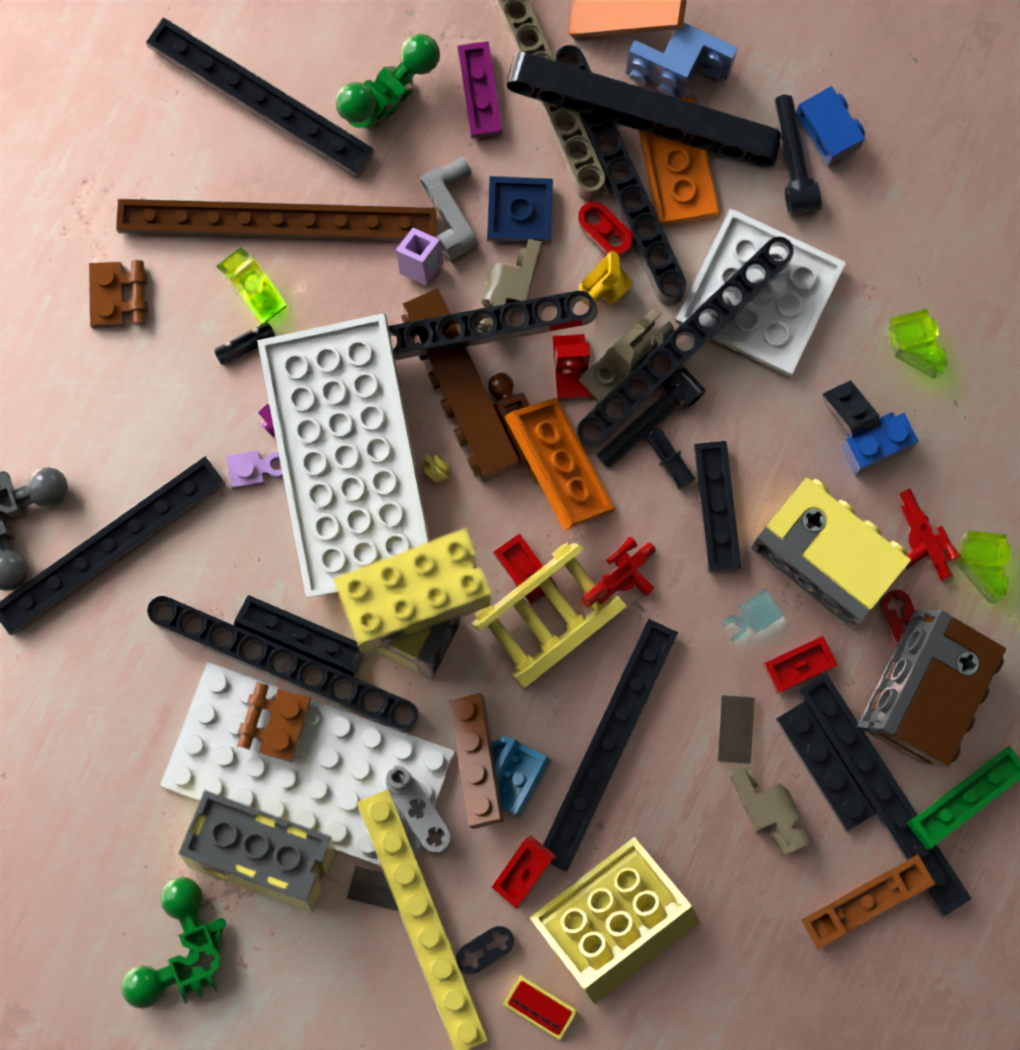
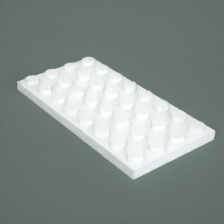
(343, 448)
(333, 766)

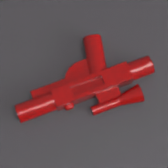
(922, 539)
(624, 575)

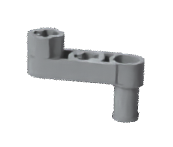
(459, 236)
(409, 792)

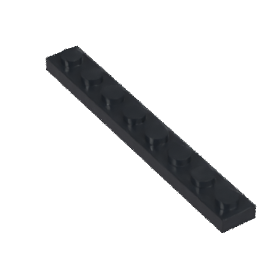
(260, 97)
(109, 545)
(608, 743)
(881, 789)

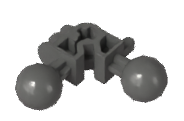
(44, 488)

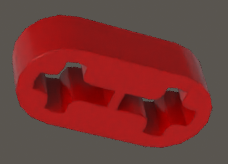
(891, 617)

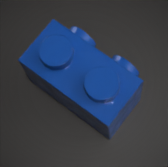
(830, 125)
(880, 443)

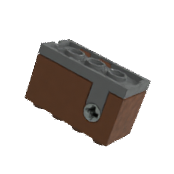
(932, 687)

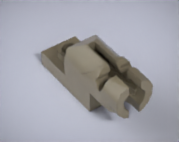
(509, 283)
(625, 356)
(770, 808)

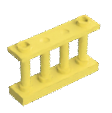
(552, 647)

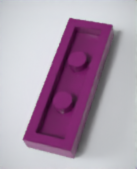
(479, 89)

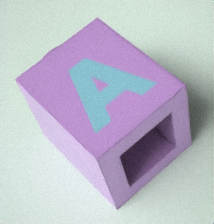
(419, 256)

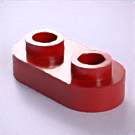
(606, 229)

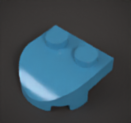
(517, 773)

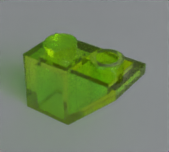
(251, 285)
(915, 342)
(984, 562)

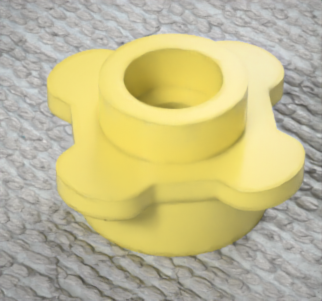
(436, 468)

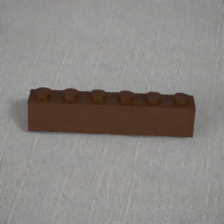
(463, 395)

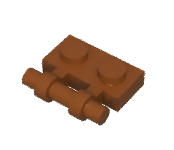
(106, 294)
(284, 724)

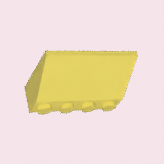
(615, 920)

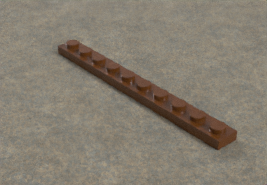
(273, 219)

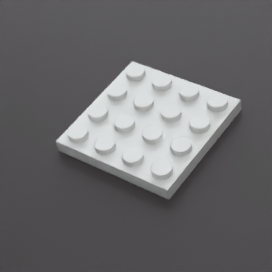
(784, 313)

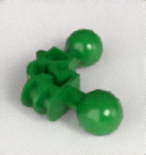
(376, 101)
(144, 985)

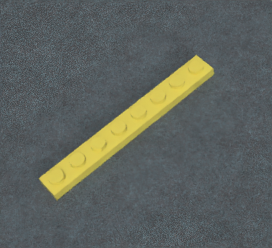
(421, 921)

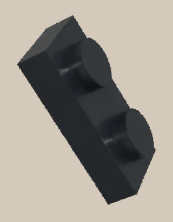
(851, 409)

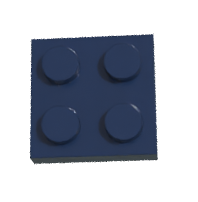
(519, 209)

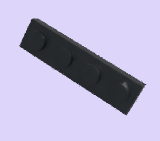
(717, 506)
(299, 635)
(825, 766)

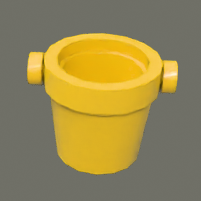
(606, 280)

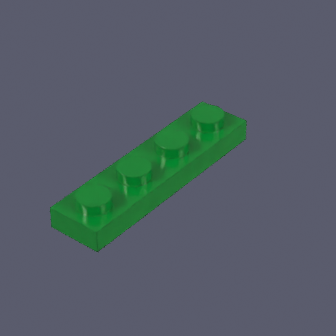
(966, 798)

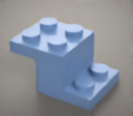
(684, 54)

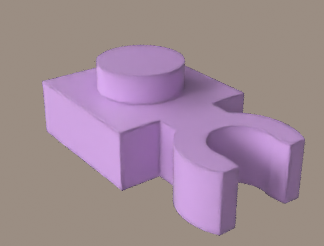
(248, 469)

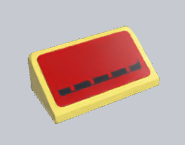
(539, 1007)

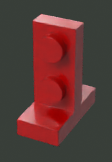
(570, 362)

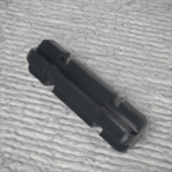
(243, 343)

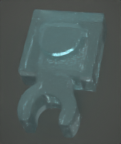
(756, 613)

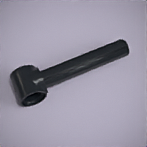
(801, 193)
(680, 392)

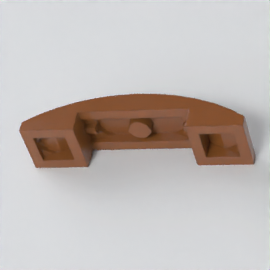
(867, 901)

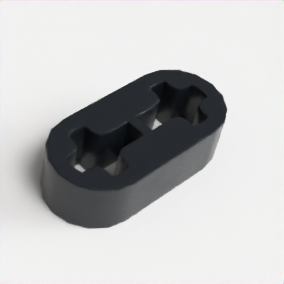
(480, 943)

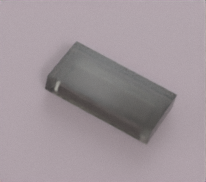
(735, 729)

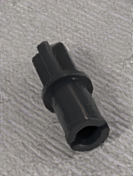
(670, 458)

